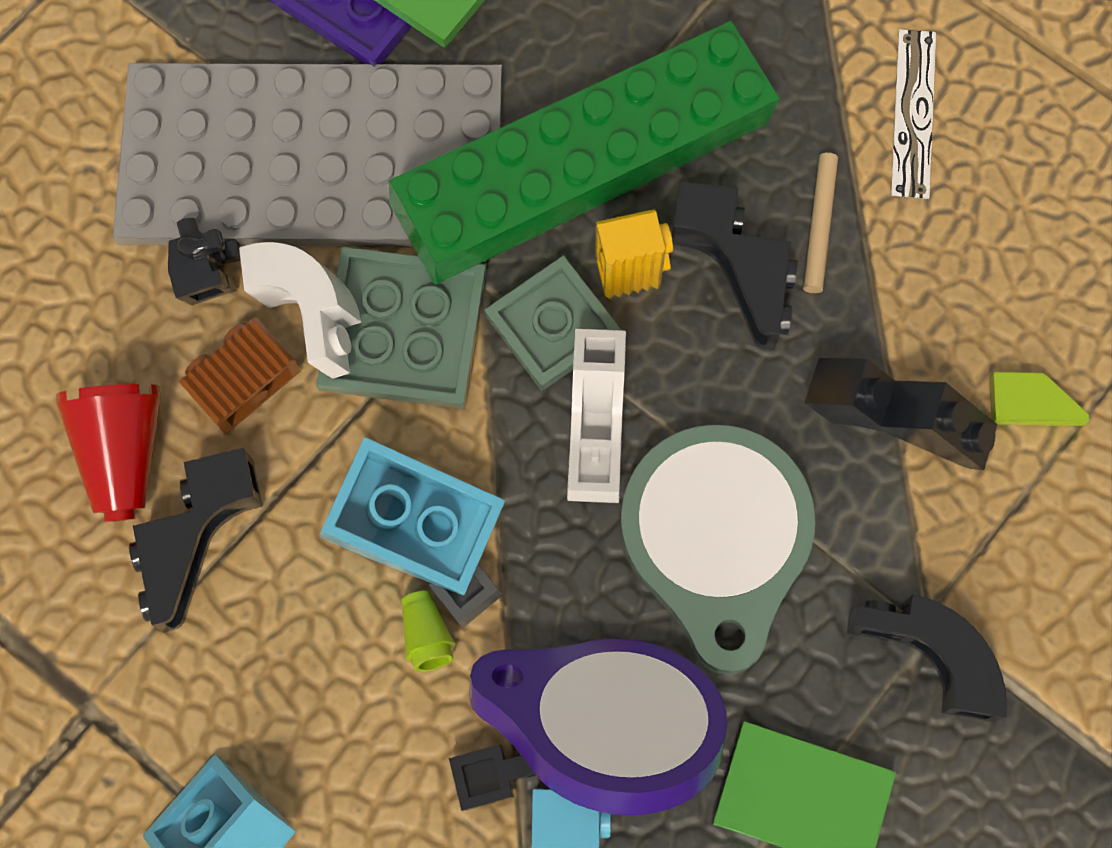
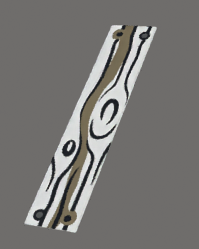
(913, 114)

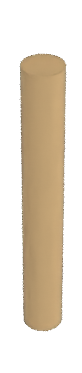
(820, 223)

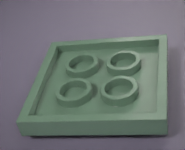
(412, 334)

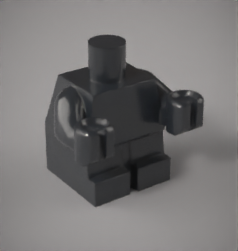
(198, 263)

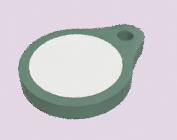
(718, 535)

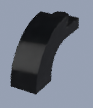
(958, 652)

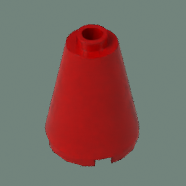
(112, 444)

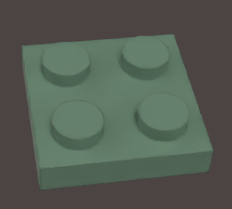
(542, 319)

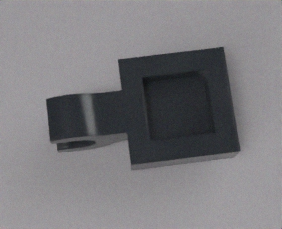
(486, 776)

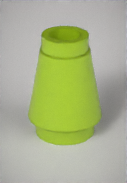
(425, 633)

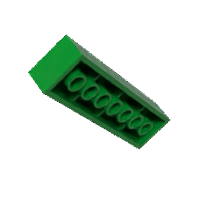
(581, 152)

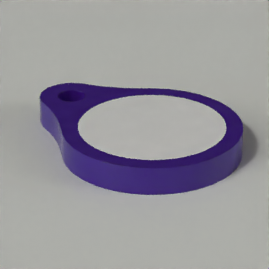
(606, 721)

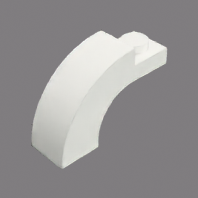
(286, 275)
(596, 415)

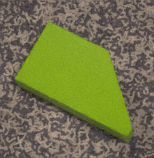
(1032, 400)

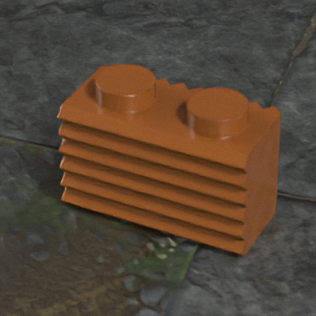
(239, 374)

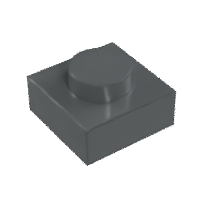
(477, 598)

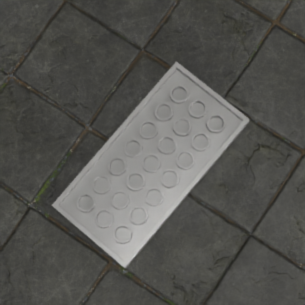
(288, 146)

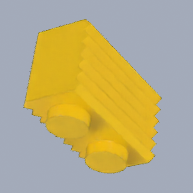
(632, 252)

